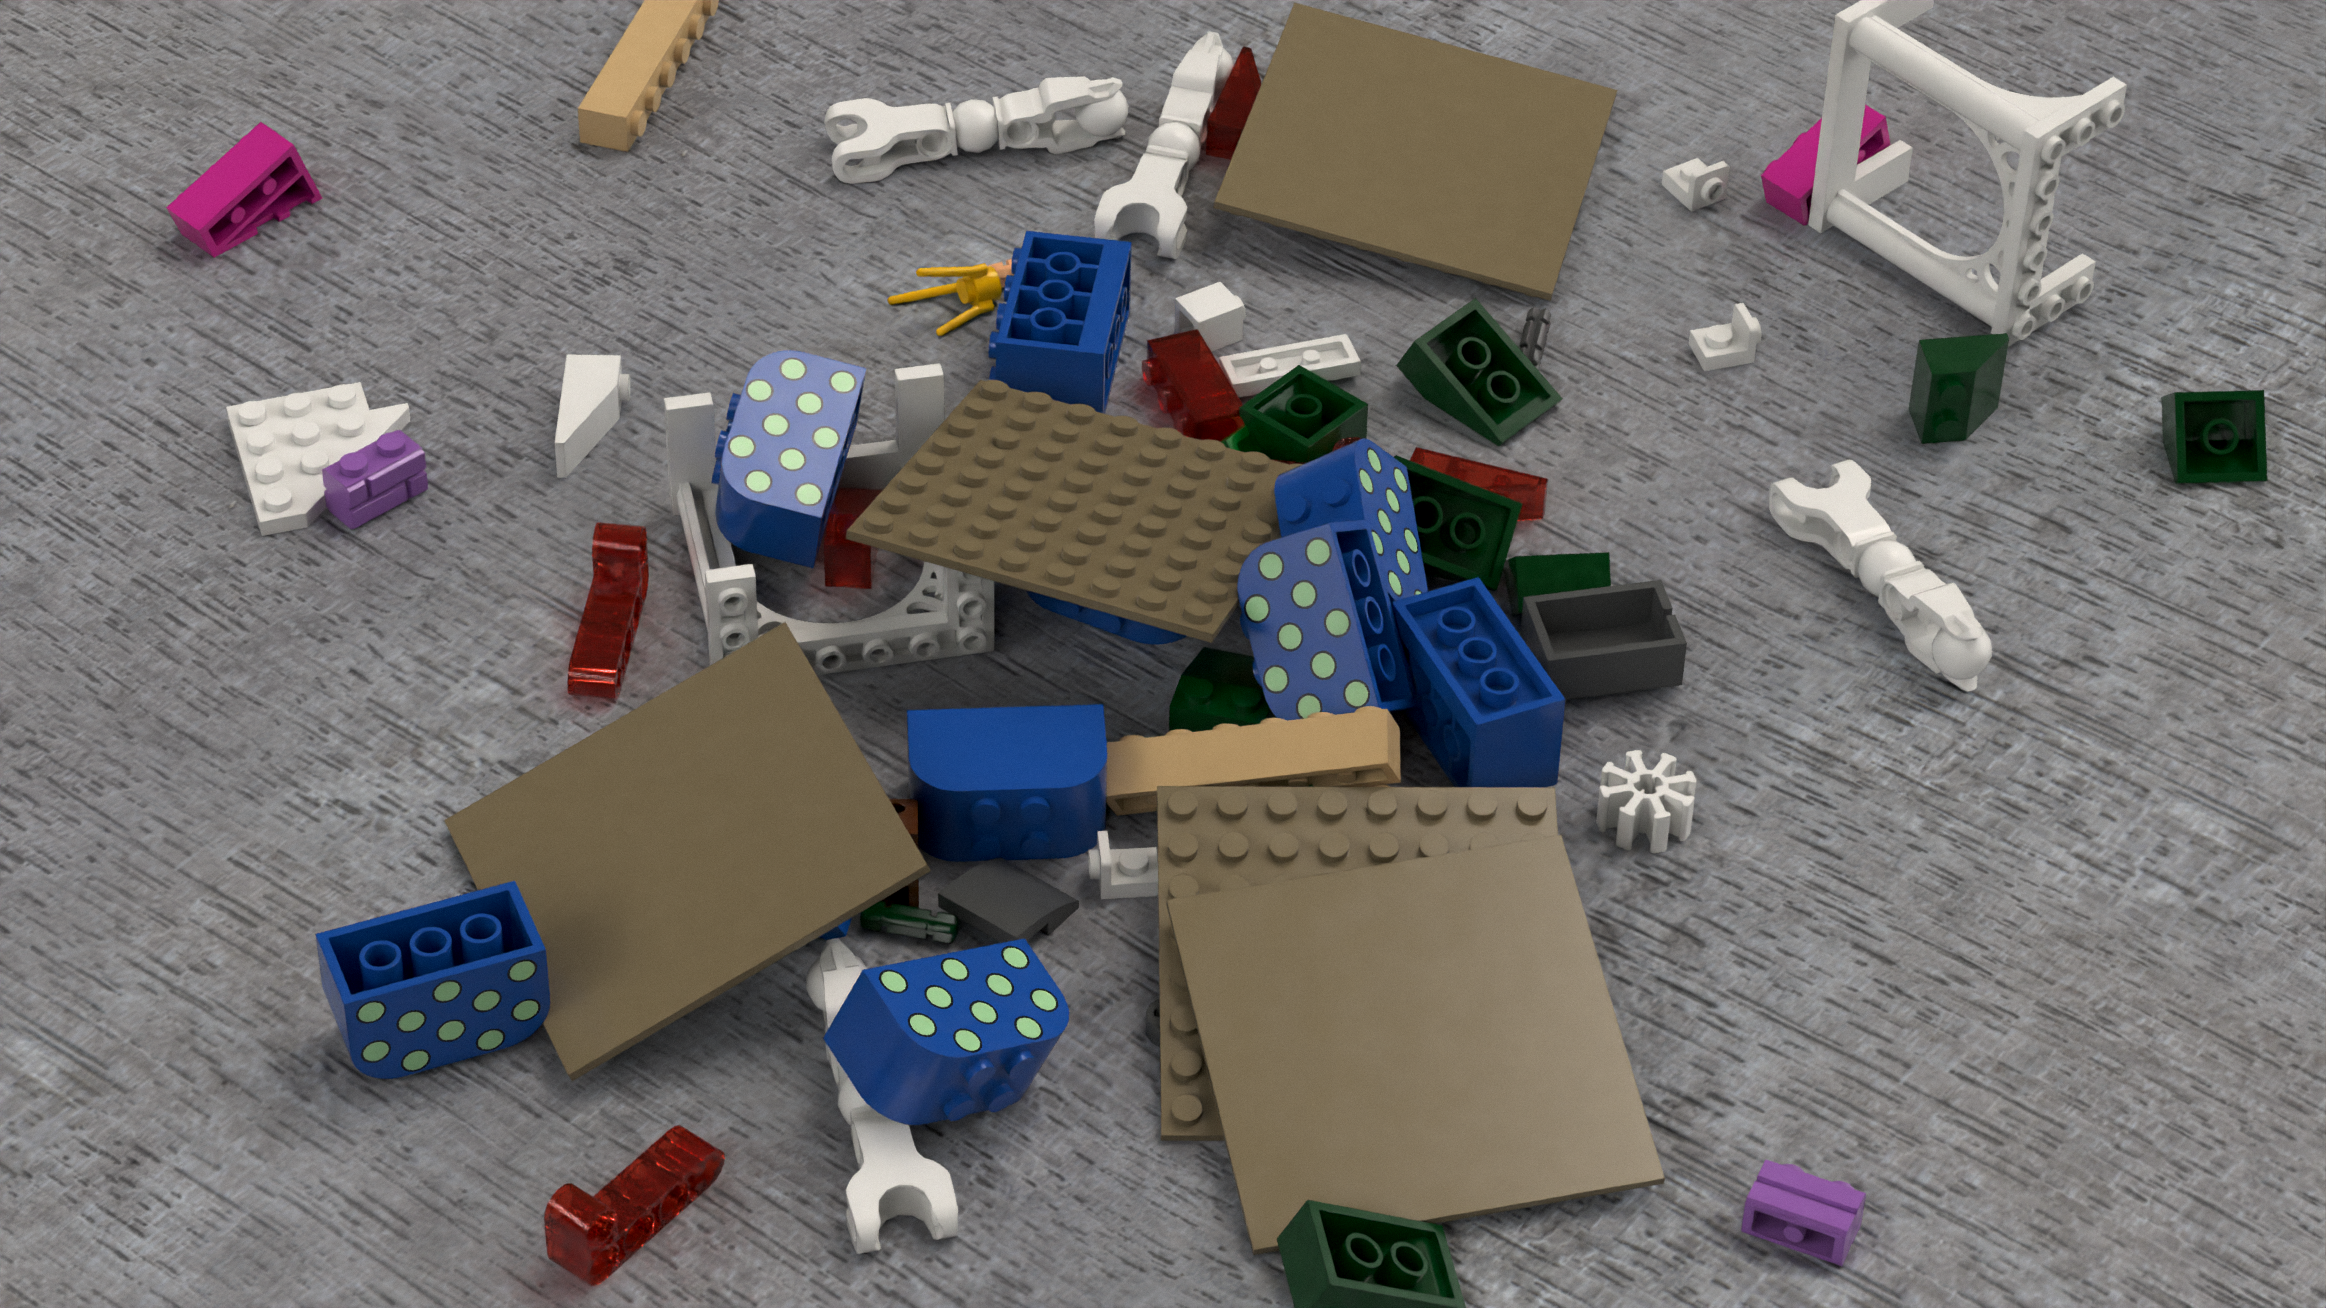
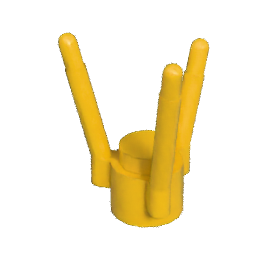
(977, 286)

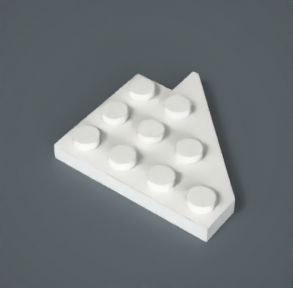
(293, 438)

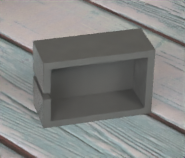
(1606, 639)

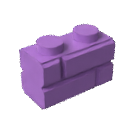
(375, 479)
(1803, 1212)

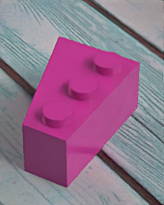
(1791, 177)
(242, 191)

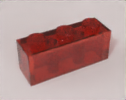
(1192, 386)

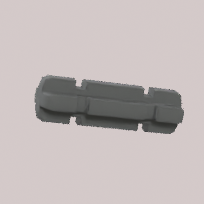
(1534, 334)

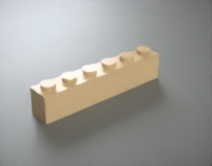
(641, 71)
(1316, 750)

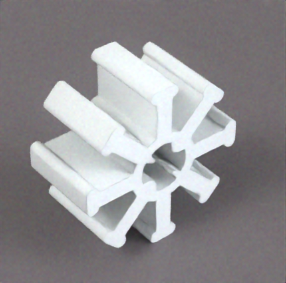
(1646, 801)

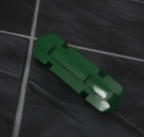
(910, 922)

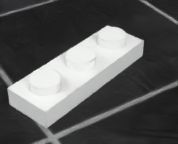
(1258, 369)

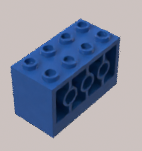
(1063, 317)
(1479, 690)

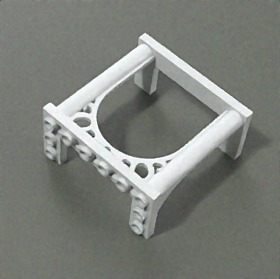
(2029, 125)
(727, 592)

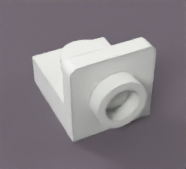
(1696, 183)
(1727, 343)
(1123, 871)

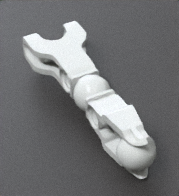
(928, 132)
(1153, 196)
(1928, 612)
(891, 1171)

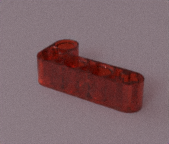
(610, 611)
(604, 1230)

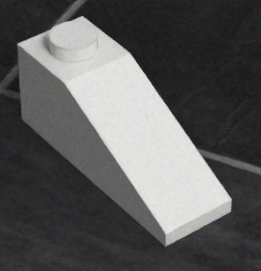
(588, 406)

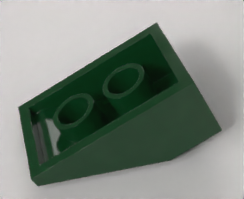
(1478, 375)
(1460, 526)
(1216, 691)
(1366, 1260)

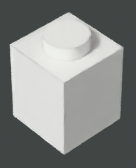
(1214, 313)

